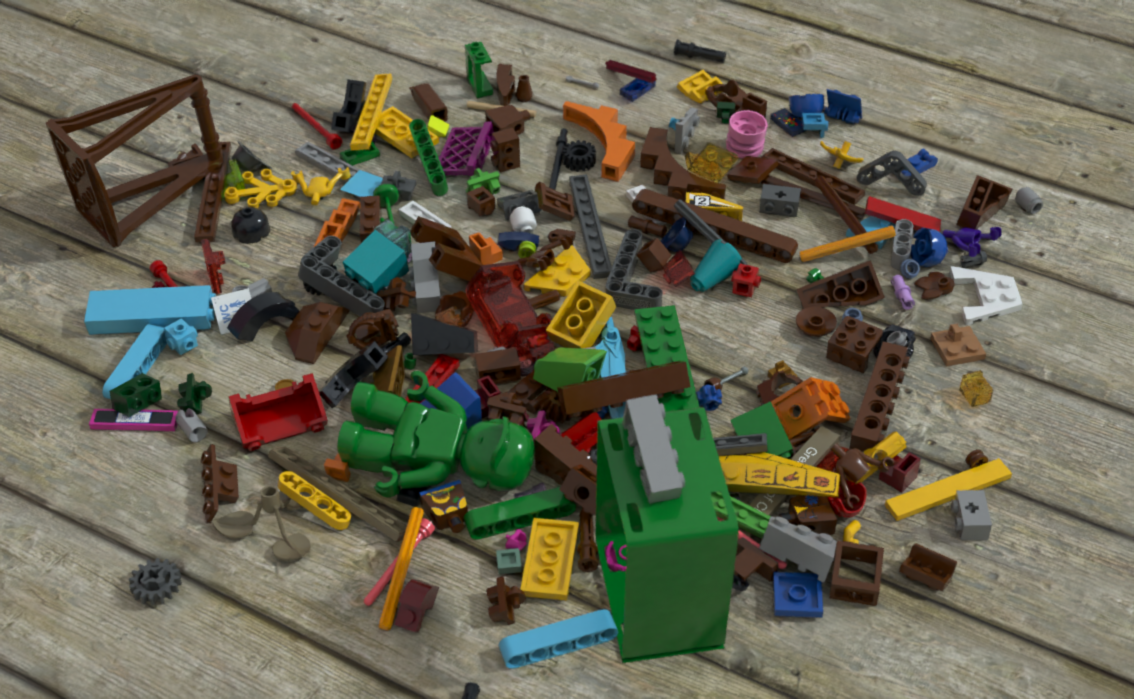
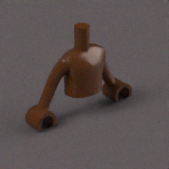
(545, 256)
(854, 465)

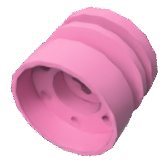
(746, 134)

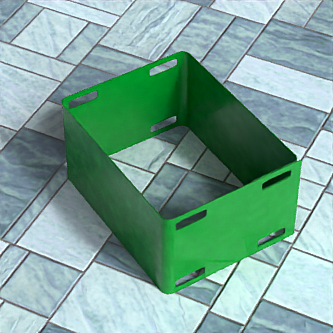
(676, 549)

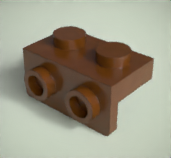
(928, 567)

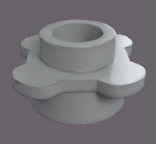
(897, 338)

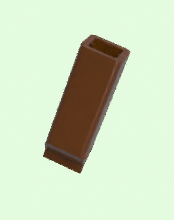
(429, 101)

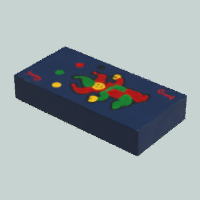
(787, 122)

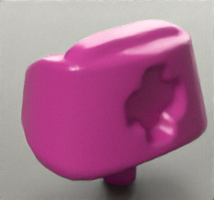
(517, 540)

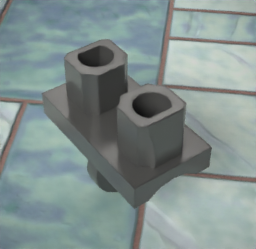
(404, 186)

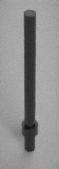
(560, 143)

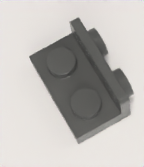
(526, 199)

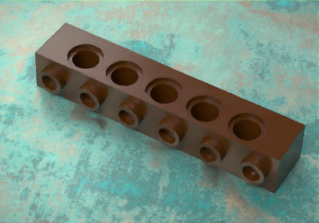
(879, 396)

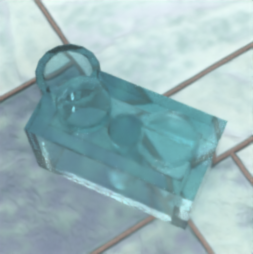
(400, 236)

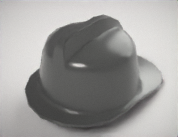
(246, 159)

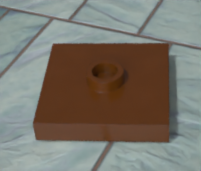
(752, 169)

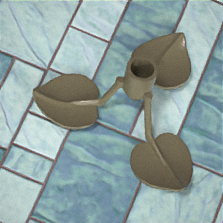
(240, 524)

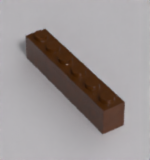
(621, 387)

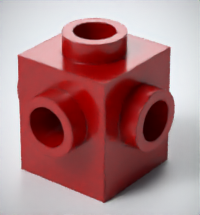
(745, 280)

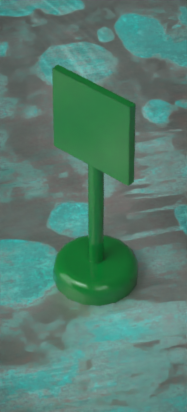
(388, 197)

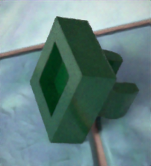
(725, 111)

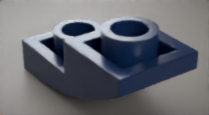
(512, 239)

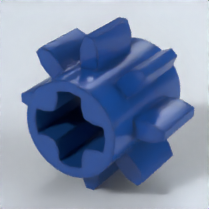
(709, 397)

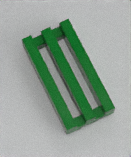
(358, 156)

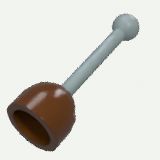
(718, 382)

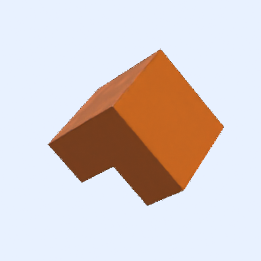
(485, 249)

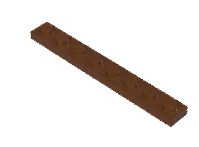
(212, 199)

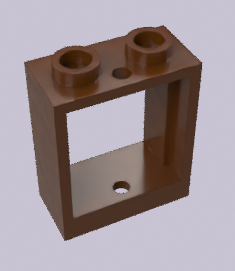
(865, 592)

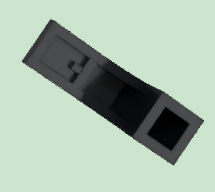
(352, 107)
(257, 311)
(352, 372)

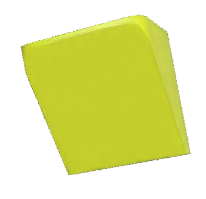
(438, 126)

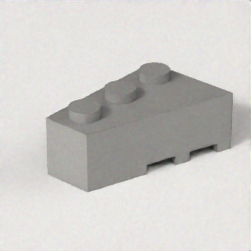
(425, 278)
(799, 545)

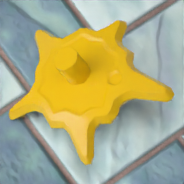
(841, 154)

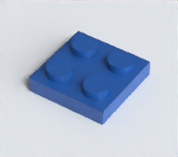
(797, 594)

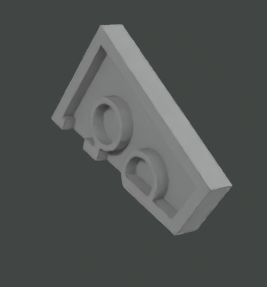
(685, 129)

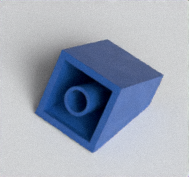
(463, 394)

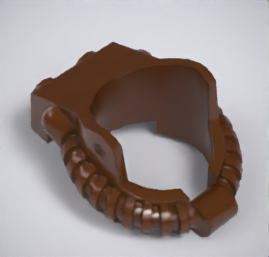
(732, 89)
(461, 301)
(382, 321)
(767, 387)

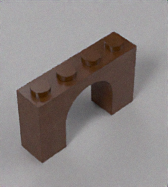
(450, 252)

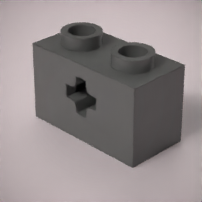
(780, 200)

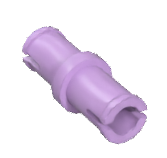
(902, 292)

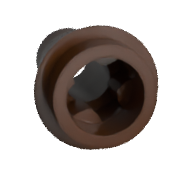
(524, 91)

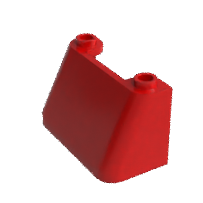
(278, 413)

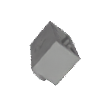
(971, 515)

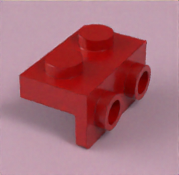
(584, 432)

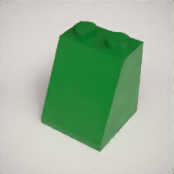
(764, 420)

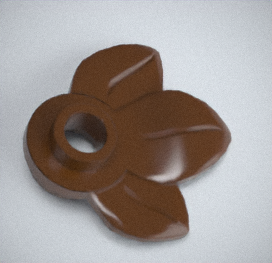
(935, 285)

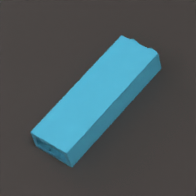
(135, 308)

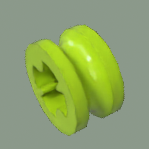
(527, 246)

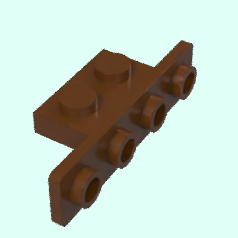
(219, 482)

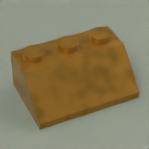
(391, 373)

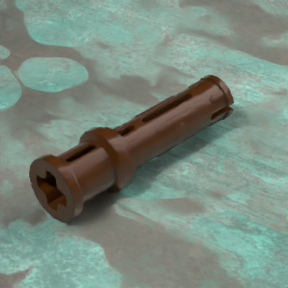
(587, 547)

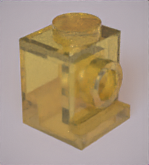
(976, 388)

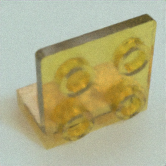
(711, 162)

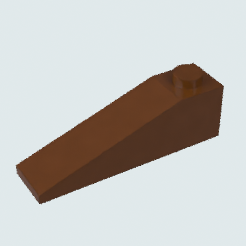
(845, 288)

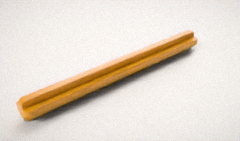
(401, 569)

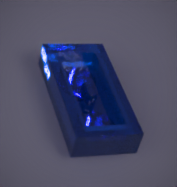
(636, 89)

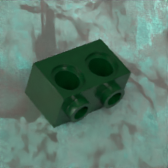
(135, 394)

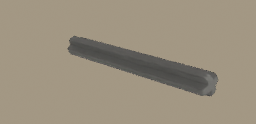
(699, 224)

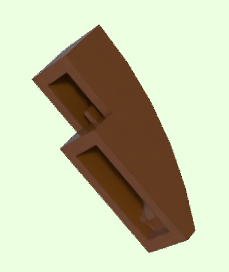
(505, 84)

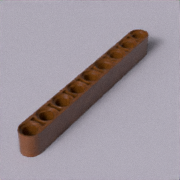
(729, 229)

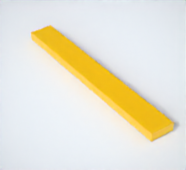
(371, 112)

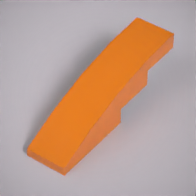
(340, 220)

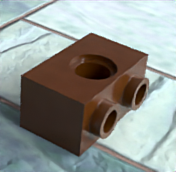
(574, 488)

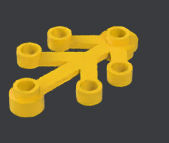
(262, 190)

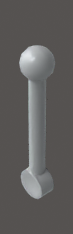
(570, 79)

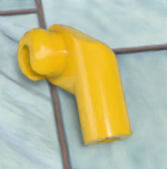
(850, 530)

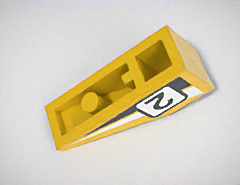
(715, 204)

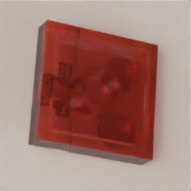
(213, 261)

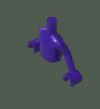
(971, 237)

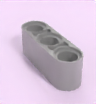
(901, 243)

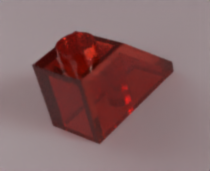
(678, 269)

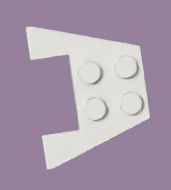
(995, 293)

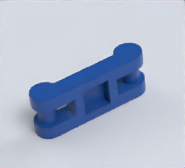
(919, 165)

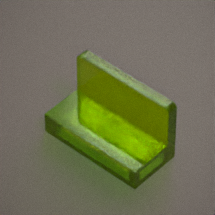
(234, 178)

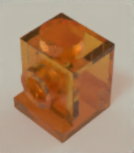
(450, 317)

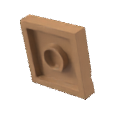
(958, 345)

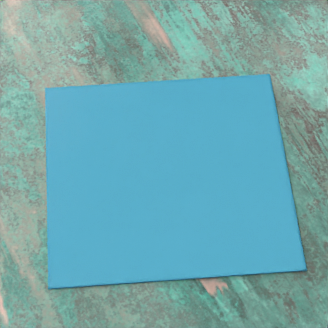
(362, 184)

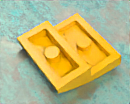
(696, 85)

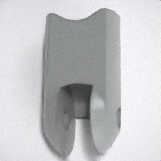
(191, 425)

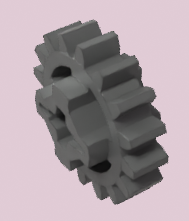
(155, 581)

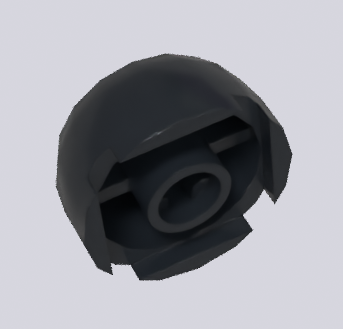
(250, 225)

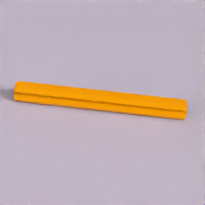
(847, 243)

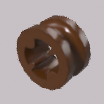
(976, 458)

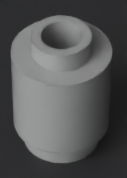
(1029, 200)

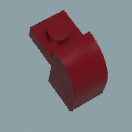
(414, 601)

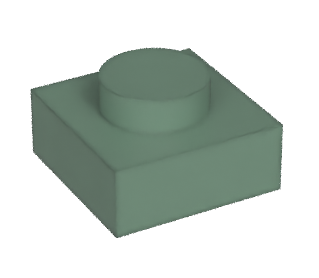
(508, 561)

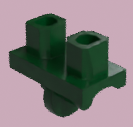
(193, 394)

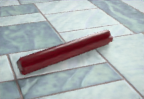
(631, 71)

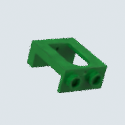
(477, 55)

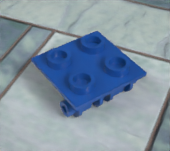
(842, 103)

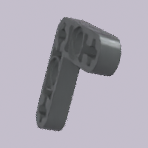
(895, 168)

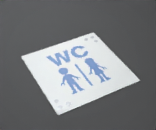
(227, 305)

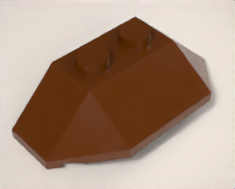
(314, 329)

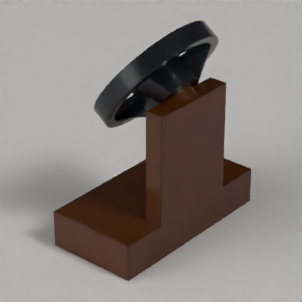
(751, 560)

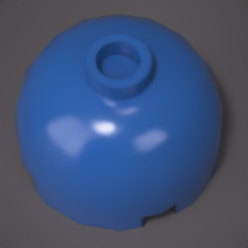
(806, 104)
(929, 247)

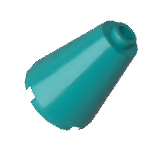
(715, 266)

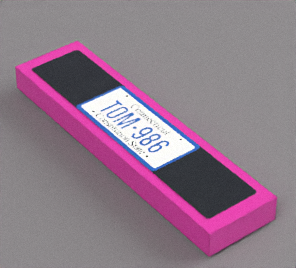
(143, 420)

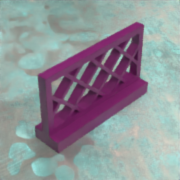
(478, 151)

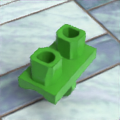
(488, 181)

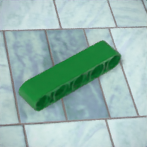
(428, 157)
(517, 513)

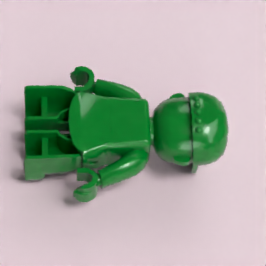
(431, 441)

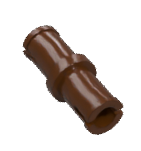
(647, 226)

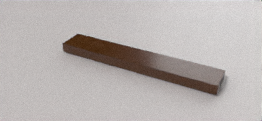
(809, 173)

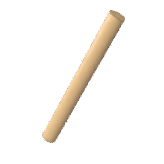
(485, 106)

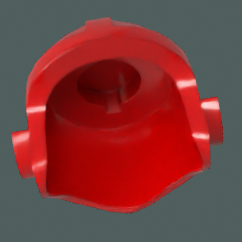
(836, 502)

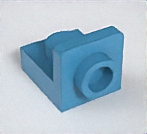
(815, 121)

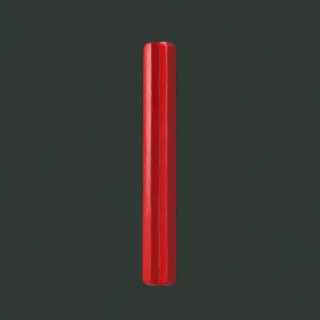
(539, 340)

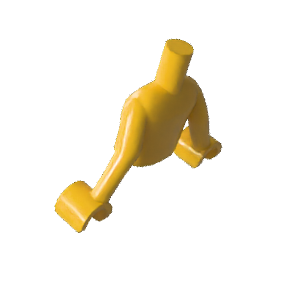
(319, 186)

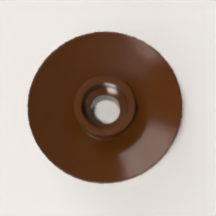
(816, 321)

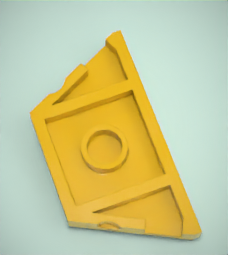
(561, 275)

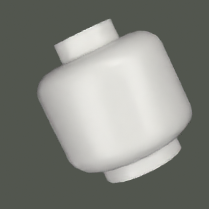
(523, 220)

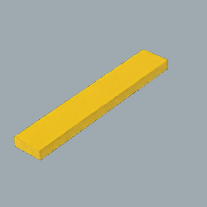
(945, 489)

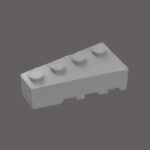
(653, 449)

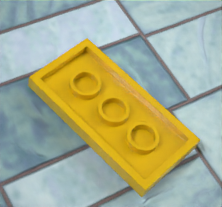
(395, 129)
(550, 559)

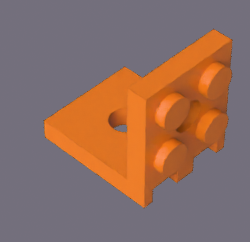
(818, 402)

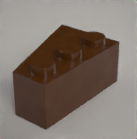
(983, 202)

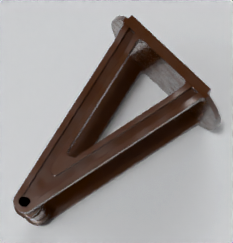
(79, 167)

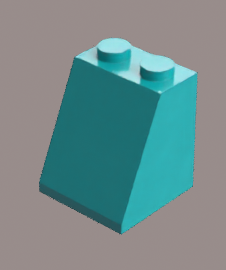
(376, 262)

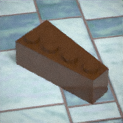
(557, 456)

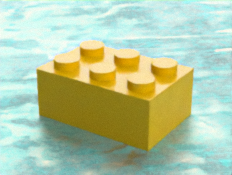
(581, 317)

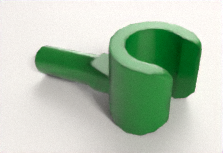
(814, 275)
(409, 362)

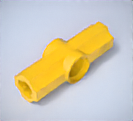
(888, 447)

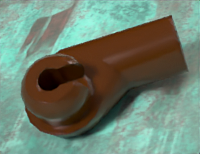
(557, 234)

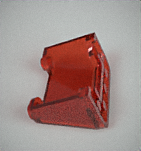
(503, 304)

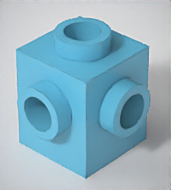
(181, 336)

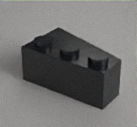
(440, 337)

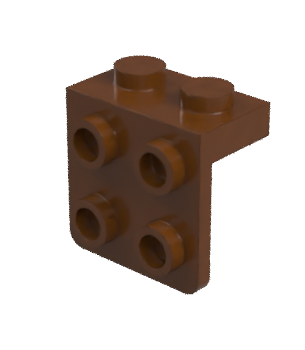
(853, 343)

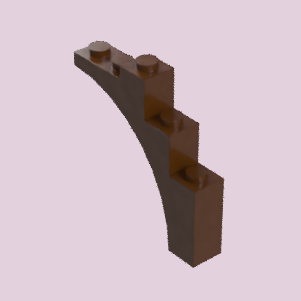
(668, 172)

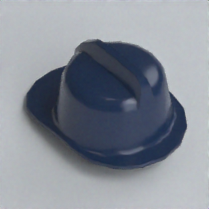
(678, 236)

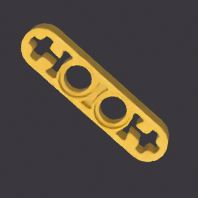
(334, 515)

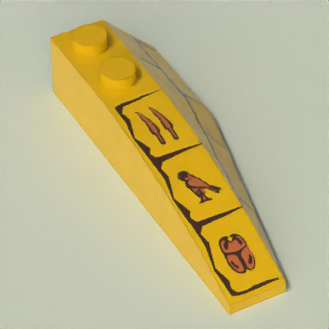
(776, 475)

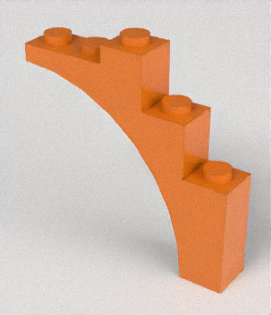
(612, 135)

